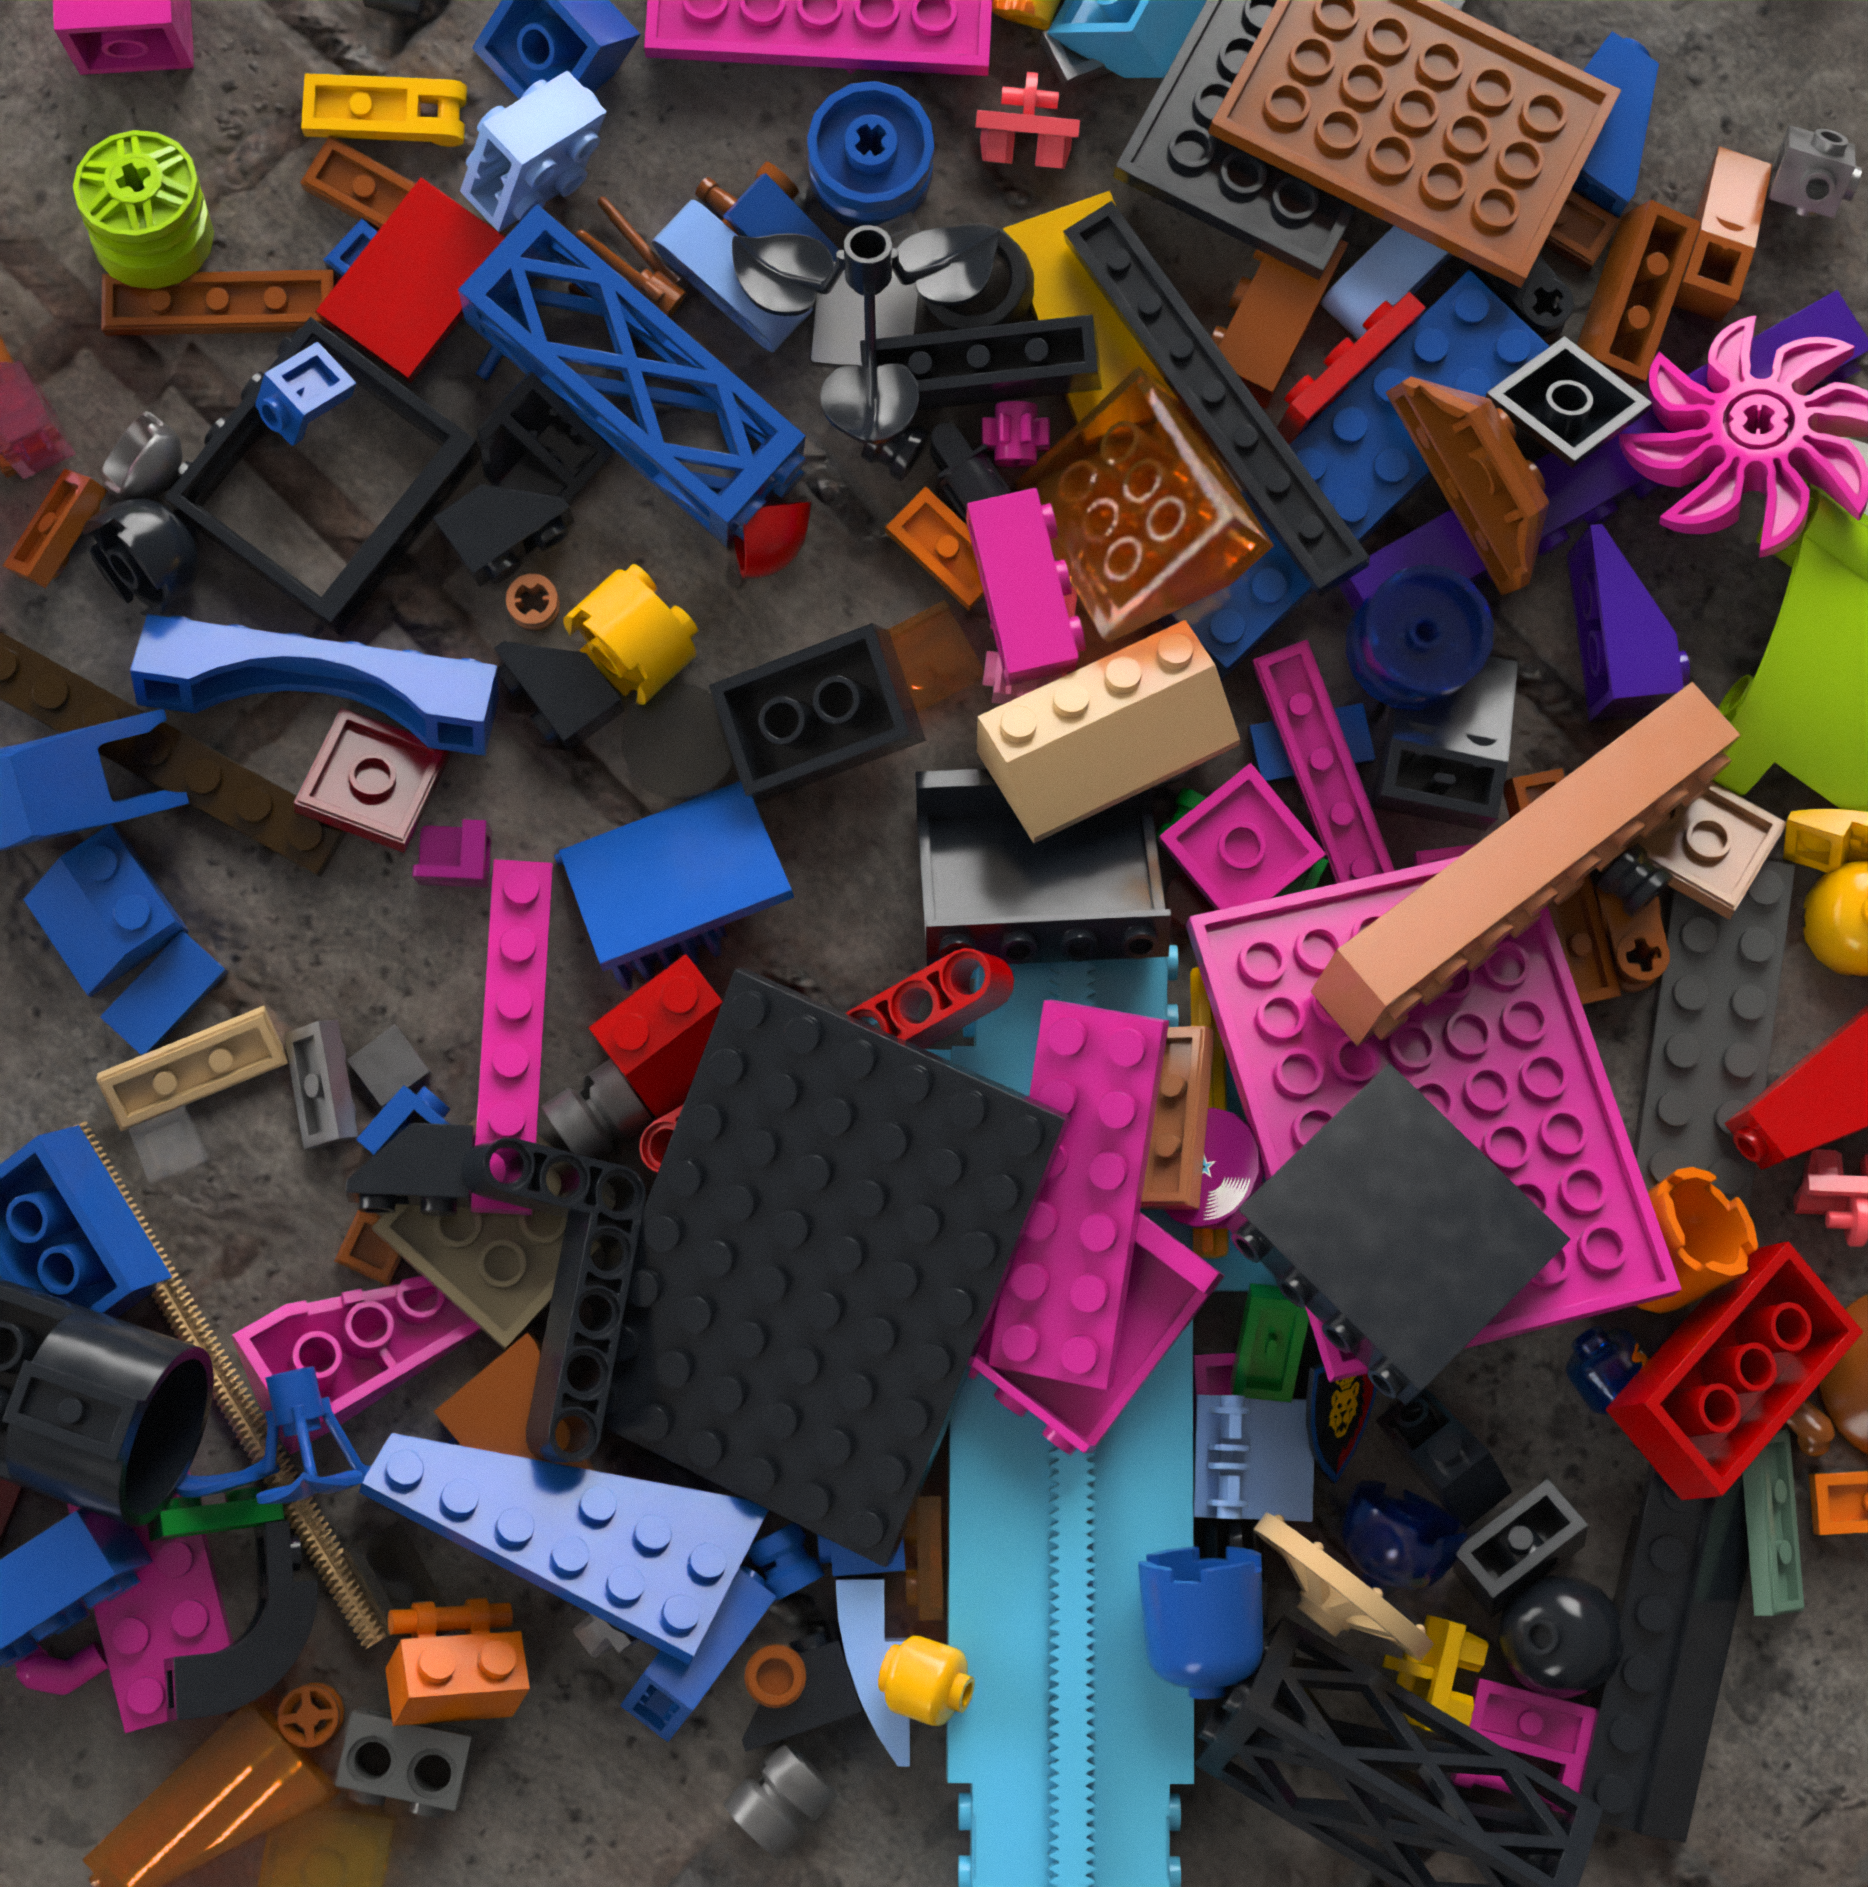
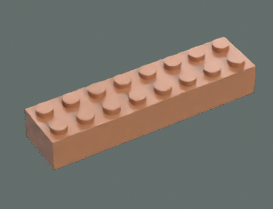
(1525, 867)

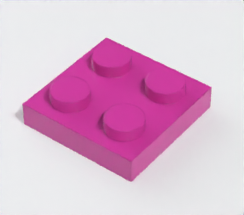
(1241, 843)

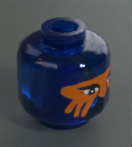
(1603, 1365)

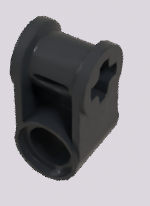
(1536, 294)

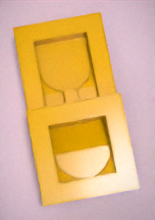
(1826, 838)

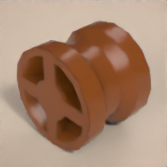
(299, 1715)

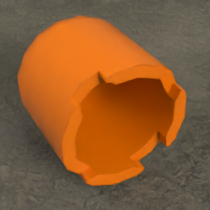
(1703, 1234)

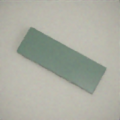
(1773, 1530)

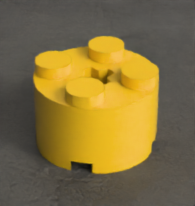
(633, 633)

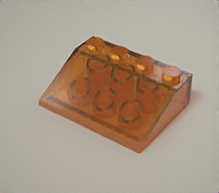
(1143, 509)

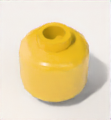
(926, 1680)

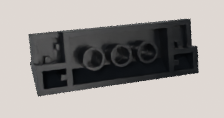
(1676, 1625)

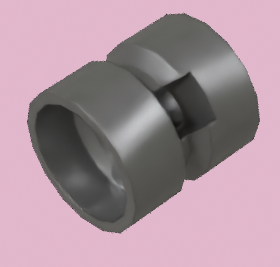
(597, 1112)
(780, 1799)

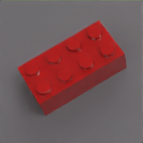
(1734, 1373)

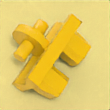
(1435, 1674)

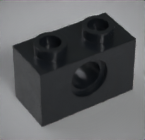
(1520, 1547)

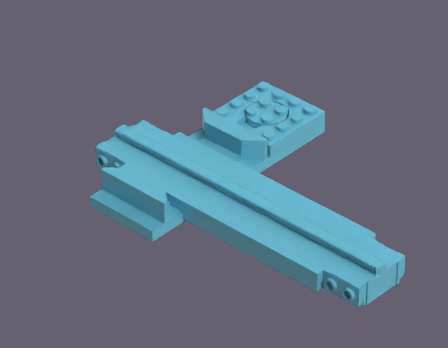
(1043, 1552)

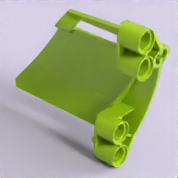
(1812, 683)

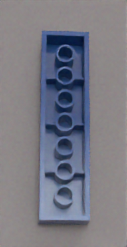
(1366, 455)

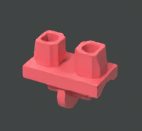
(1053, 133)
(1835, 1195)

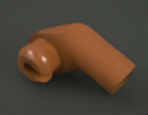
(1813, 1429)

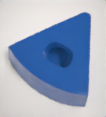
(61, 786)

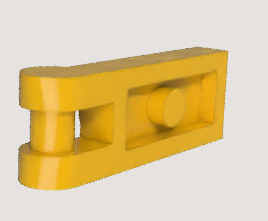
(383, 108)

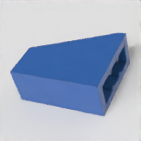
(1615, 159)
(672, 1688)

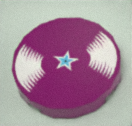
(1229, 1172)

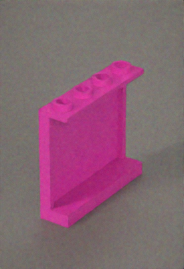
(1162, 1298)

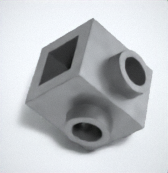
(1814, 172)

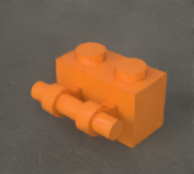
(456, 1674)

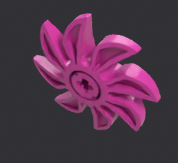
(1755, 436)

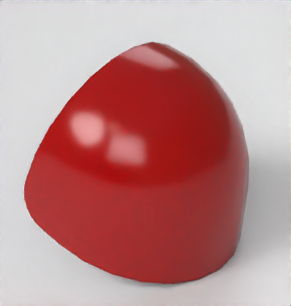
(772, 539)

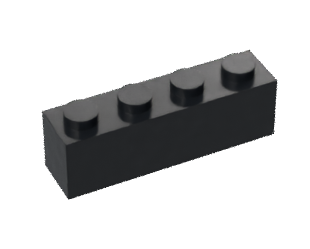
(997, 361)

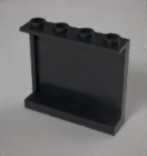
(1055, 900)
(1395, 1234)

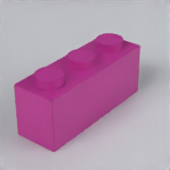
(1024, 586)

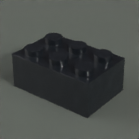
(817, 712)

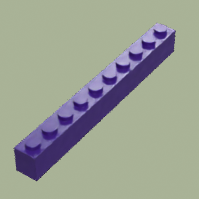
(1604, 477)

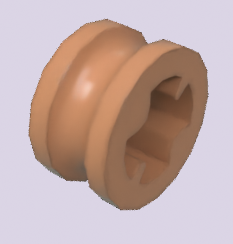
(533, 619)

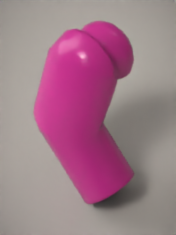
(58, 1675)

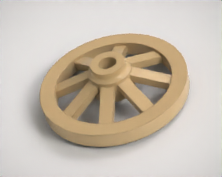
(1336, 1596)

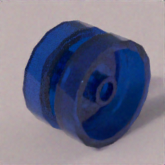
(1451, 629)

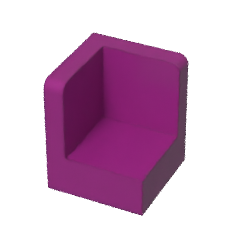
(455, 855)

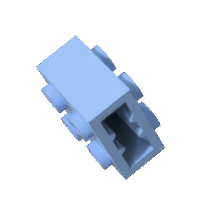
(532, 150)

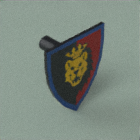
(1334, 1416)

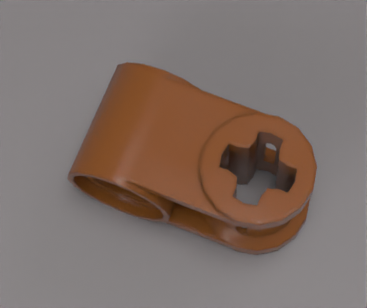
(1639, 934)

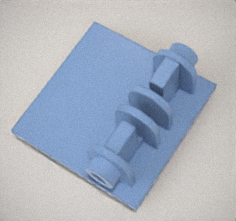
(1252, 1459)

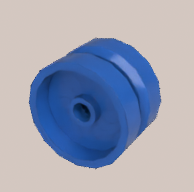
(870, 154)

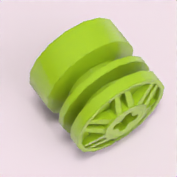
(143, 209)

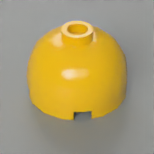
(1839, 919)

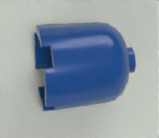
(1202, 1617)

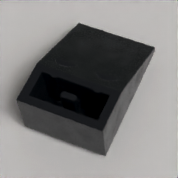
(1451, 756)

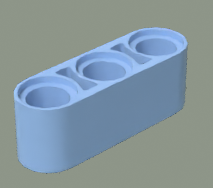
(701, 252)
(1383, 273)

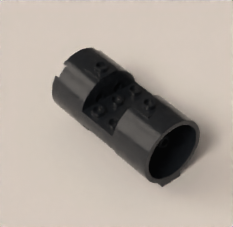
(97, 1406)

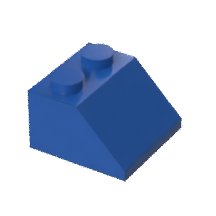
(548, 37)
(103, 910)

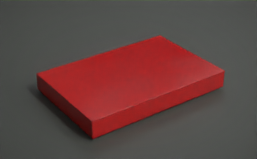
(405, 283)

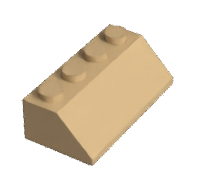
(1107, 731)

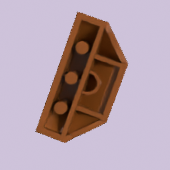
(1480, 474)

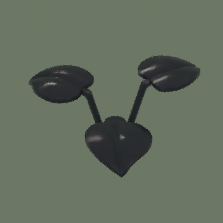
(788, 269)

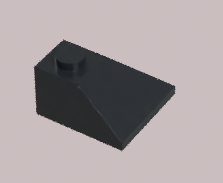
(1569, 401)

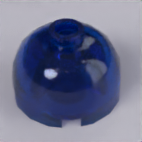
(1399, 1540)

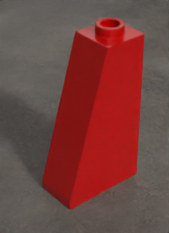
(1811, 1102)

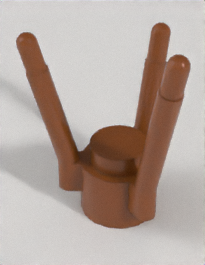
(658, 288)

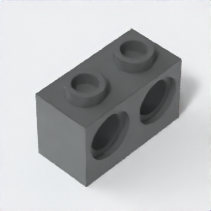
(407, 1749)

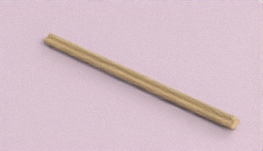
(253, 1437)

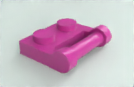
(1531, 1726)

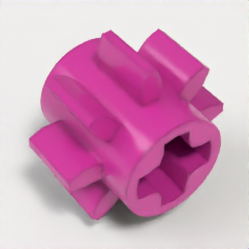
(1016, 434)

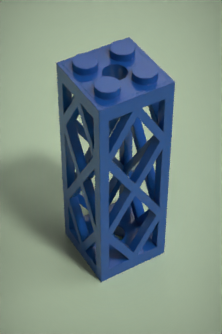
(548, 250)

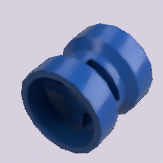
(785, 1561)

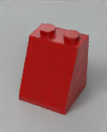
(661, 1034)

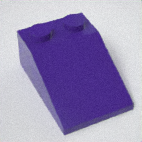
(1622, 635)

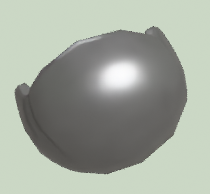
(143, 460)

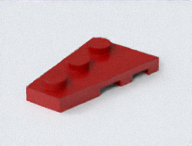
(1347, 363)

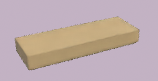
(192, 1068)

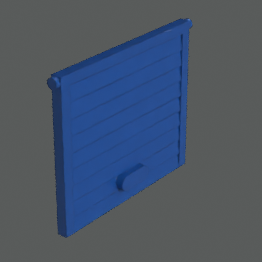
(674, 875)

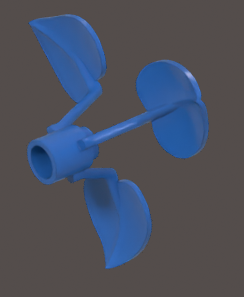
(297, 1408)

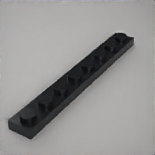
(1216, 399)

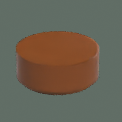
(775, 1676)

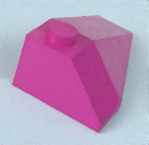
(356, 1341)

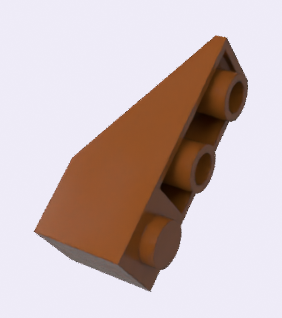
(1727, 236)

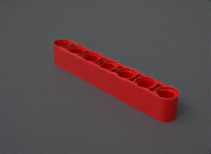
(899, 1015)

